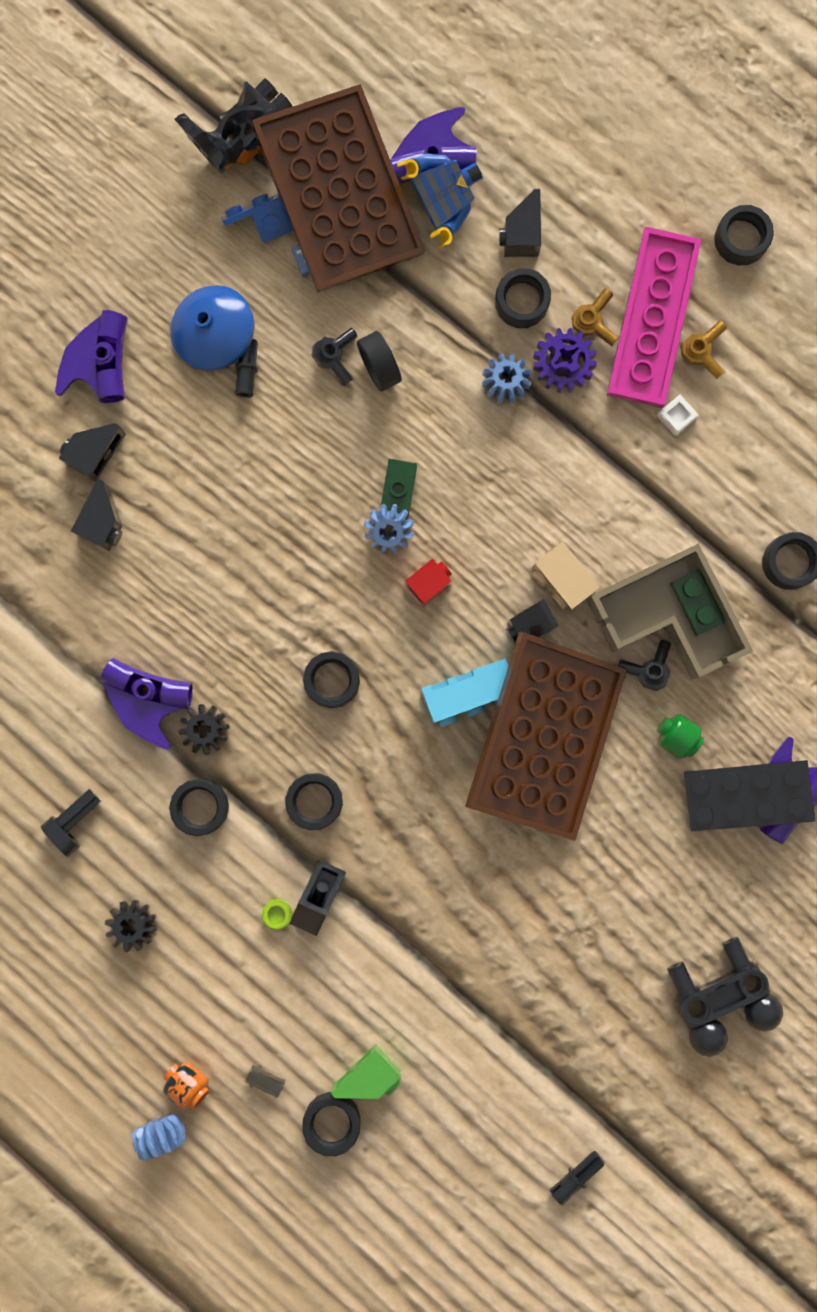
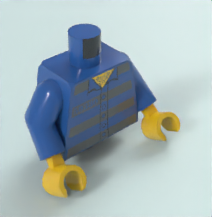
(442, 191)

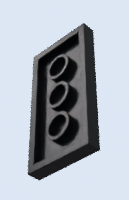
(749, 796)

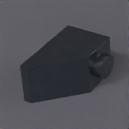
(523, 228)
(91, 449)
(99, 518)
(534, 621)
(317, 897)

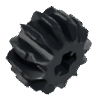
(198, 738)
(141, 928)

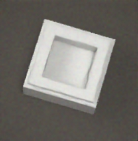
(677, 415)

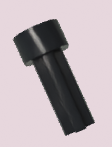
(58, 828)

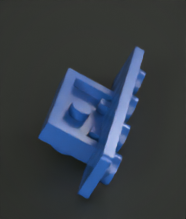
(267, 215)

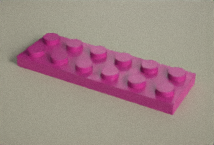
(654, 317)

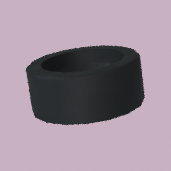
(758, 219)
(530, 277)
(379, 361)
(771, 570)
(315, 664)
(291, 801)
(176, 807)
(331, 1148)

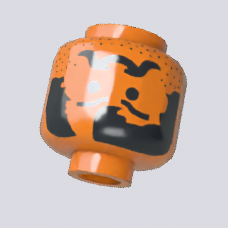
(185, 1086)

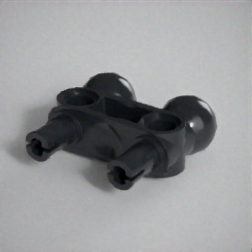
(723, 996)

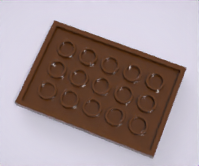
(338, 187)
(546, 737)

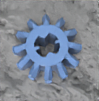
(512, 369)
(400, 531)
(158, 1137)

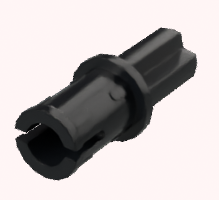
(246, 371)
(577, 1178)

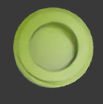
(277, 914)

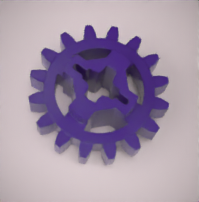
(558, 349)

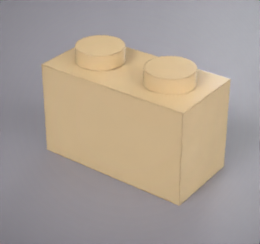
(564, 577)

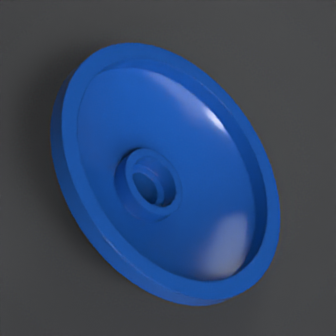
(221, 338)

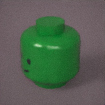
(680, 736)

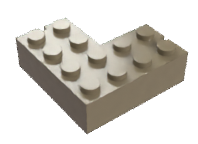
(649, 604)

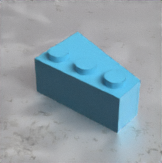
(464, 693)

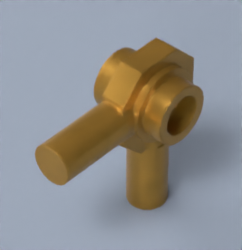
(589, 319)
(698, 349)

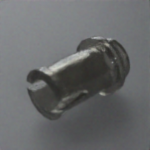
(264, 1081)

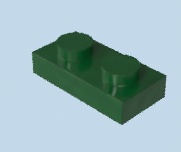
(697, 602)

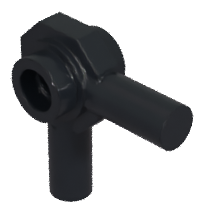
(328, 354)
(653, 673)

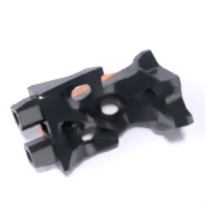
(250, 106)

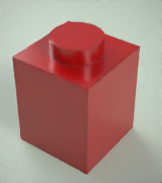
(429, 581)

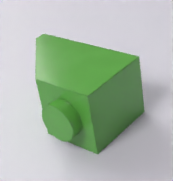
(369, 1077)

